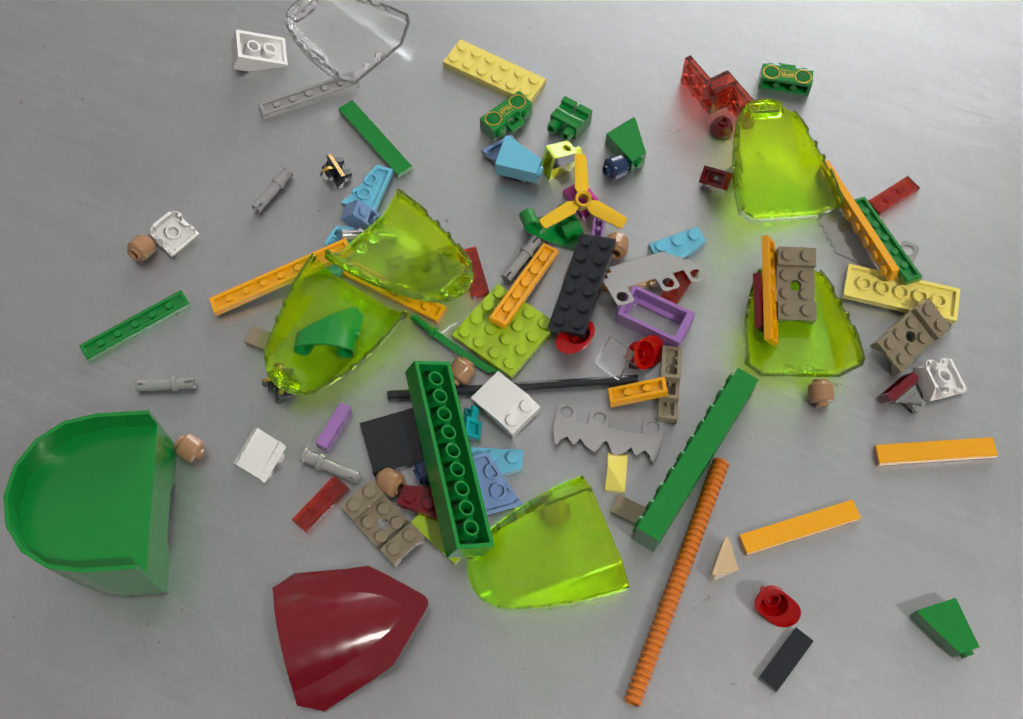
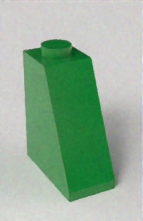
(627, 141)
(947, 627)

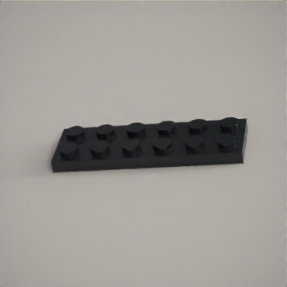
(582, 285)

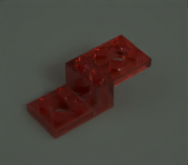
(714, 92)

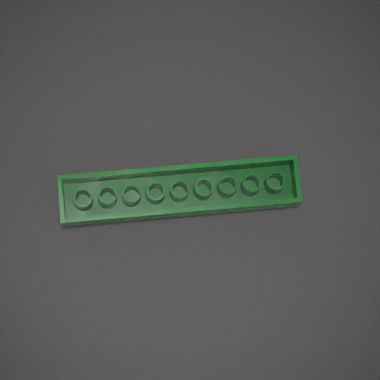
(449, 460)
(693, 460)

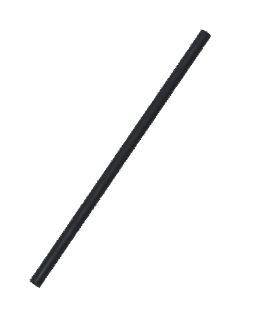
(536, 385)

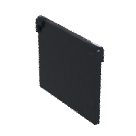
(392, 441)

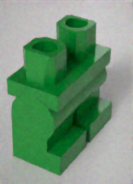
(569, 119)

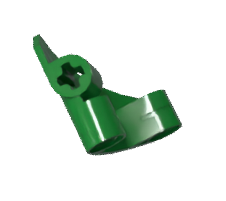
(562, 233)
(334, 330)

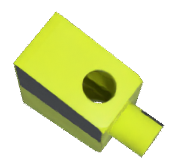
(559, 159)

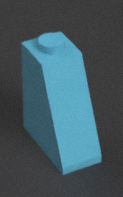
(518, 162)

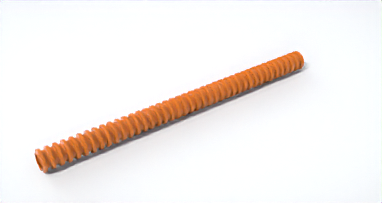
(676, 583)

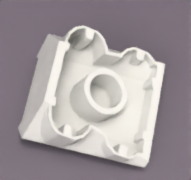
(172, 233)
(939, 379)
(260, 455)

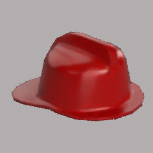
(572, 344)
(647, 352)
(777, 606)

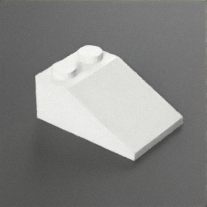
(257, 51)
(506, 404)

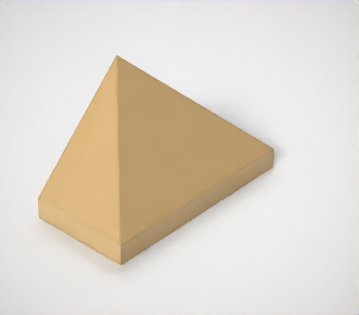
(725, 561)

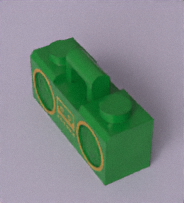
(785, 78)
(506, 116)

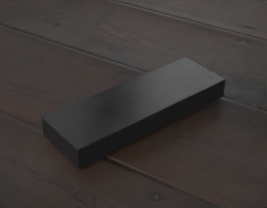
(785, 659)

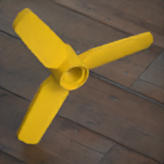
(594, 207)

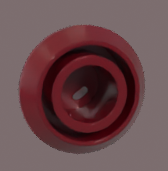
(721, 127)

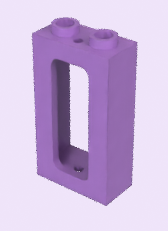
(658, 306)

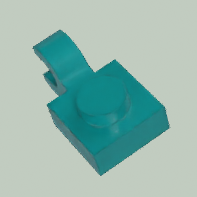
(472, 425)

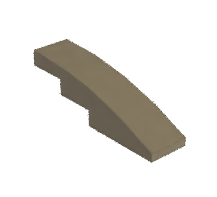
(671, 369)

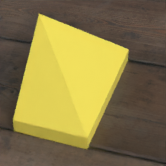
(616, 473)

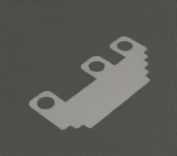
(849, 243)
(654, 266)

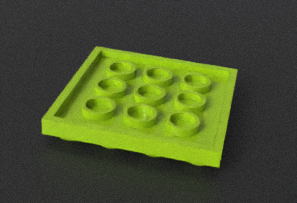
(508, 348)

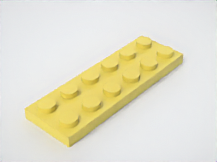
(493, 71)
(872, 288)

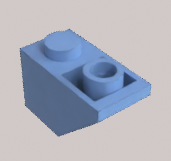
(359, 215)

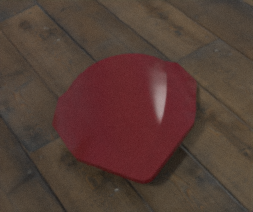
(342, 630)

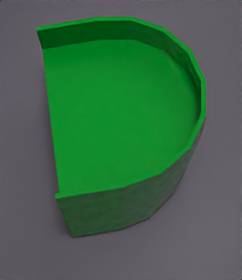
(97, 502)

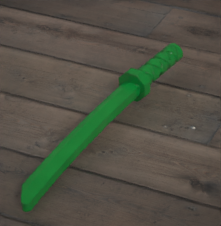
(433, 332)

